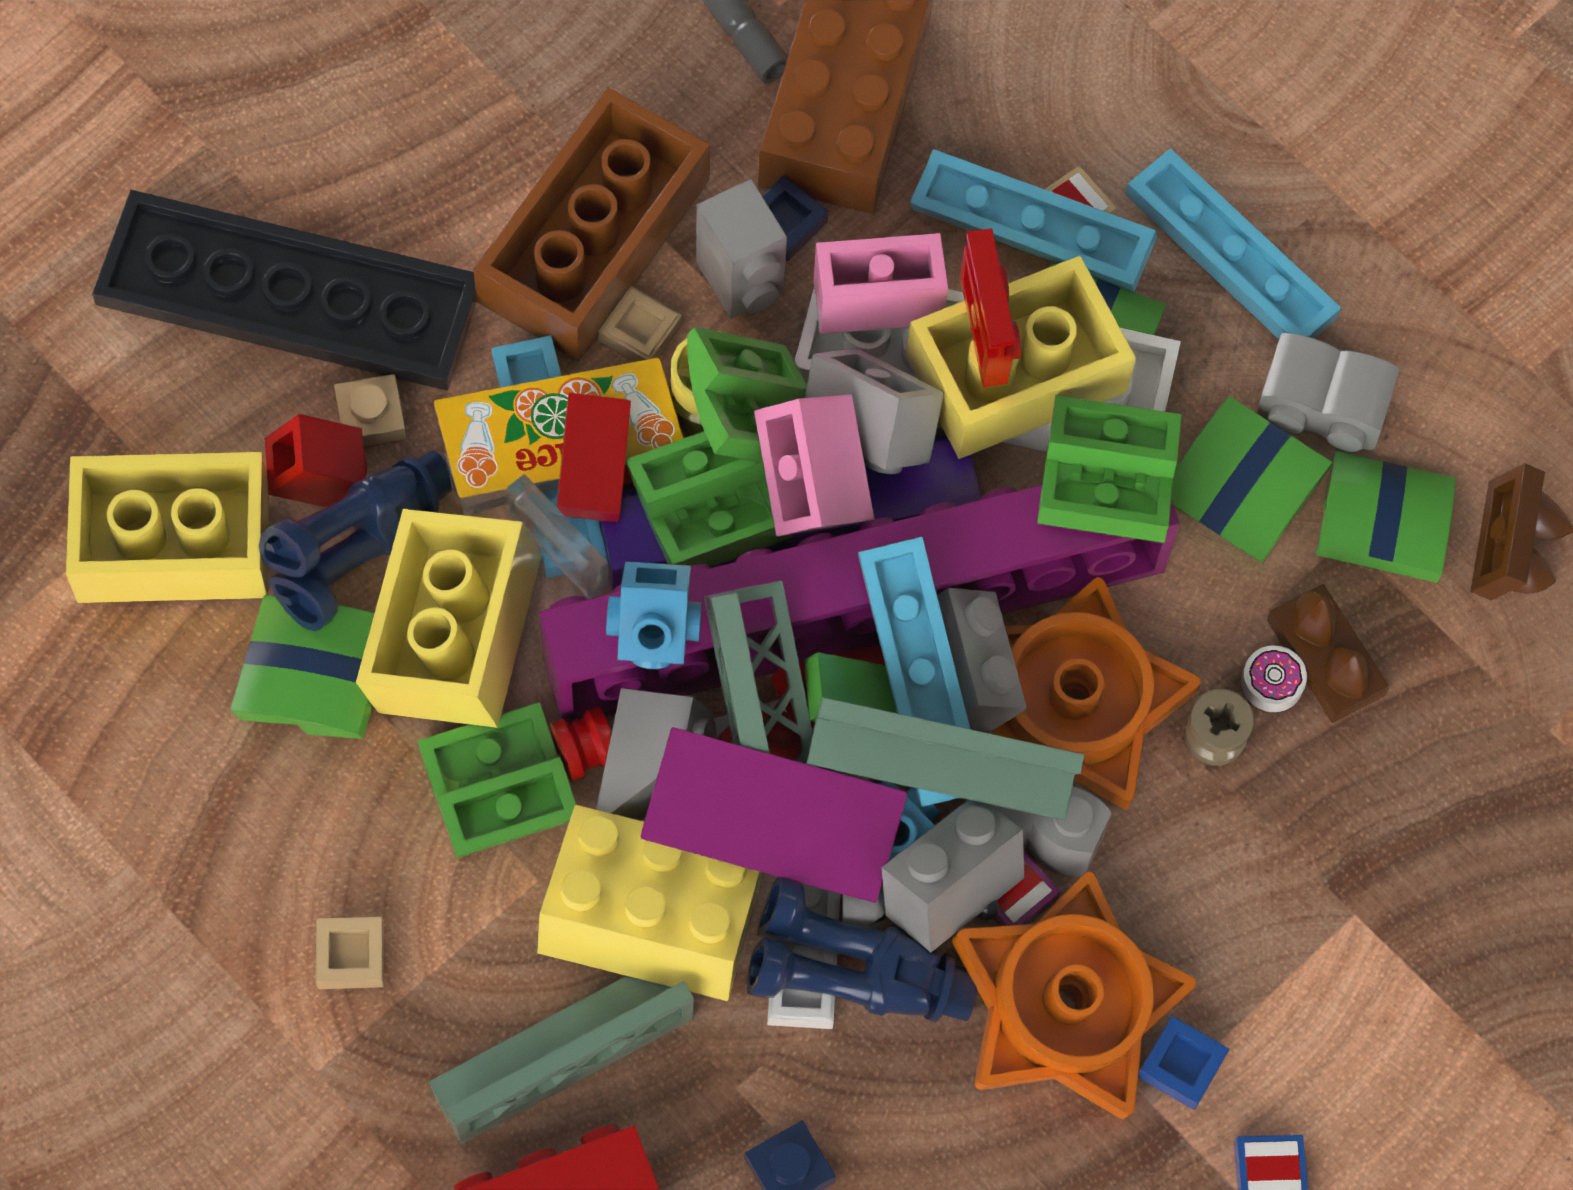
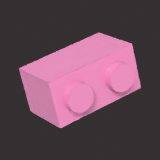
(878, 282)
(814, 464)

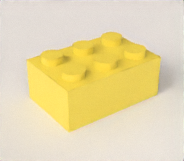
(1066, 350)
(167, 527)
(449, 618)
(645, 907)

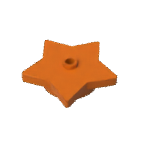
(1121, 687)
(1114, 988)

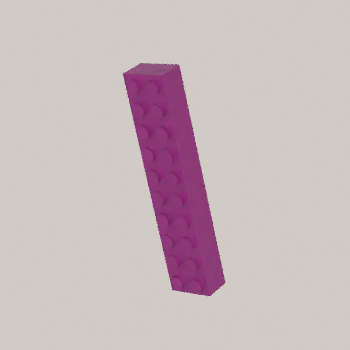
(968, 547)

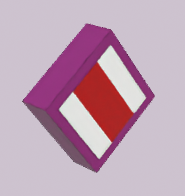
(1027, 897)

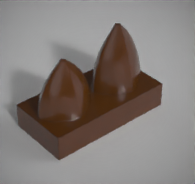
(1512, 519)
(1334, 657)

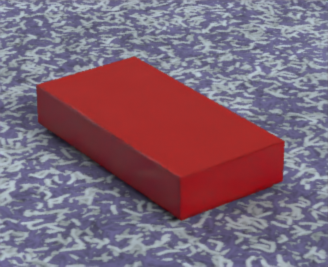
(593, 457)

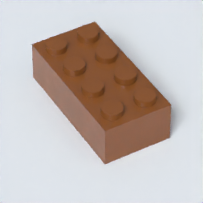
(843, 98)
(592, 223)

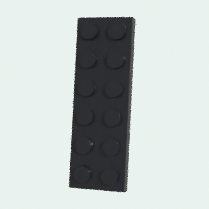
(287, 289)

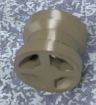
(1213, 741)

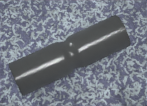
(750, 37)

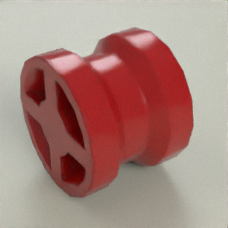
(582, 742)

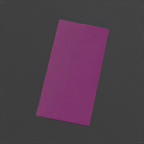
(773, 815)

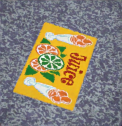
(520, 427)

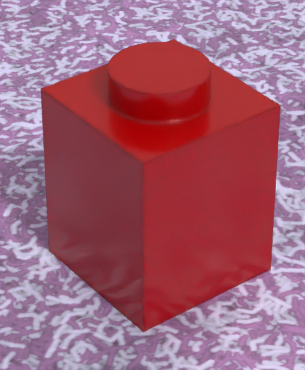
(314, 460)

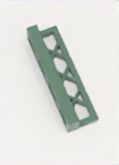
(738, 669)
(943, 758)
(558, 1053)

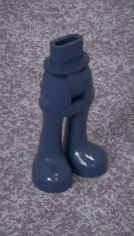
(372, 509)
(897, 972)

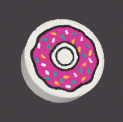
(1273, 678)

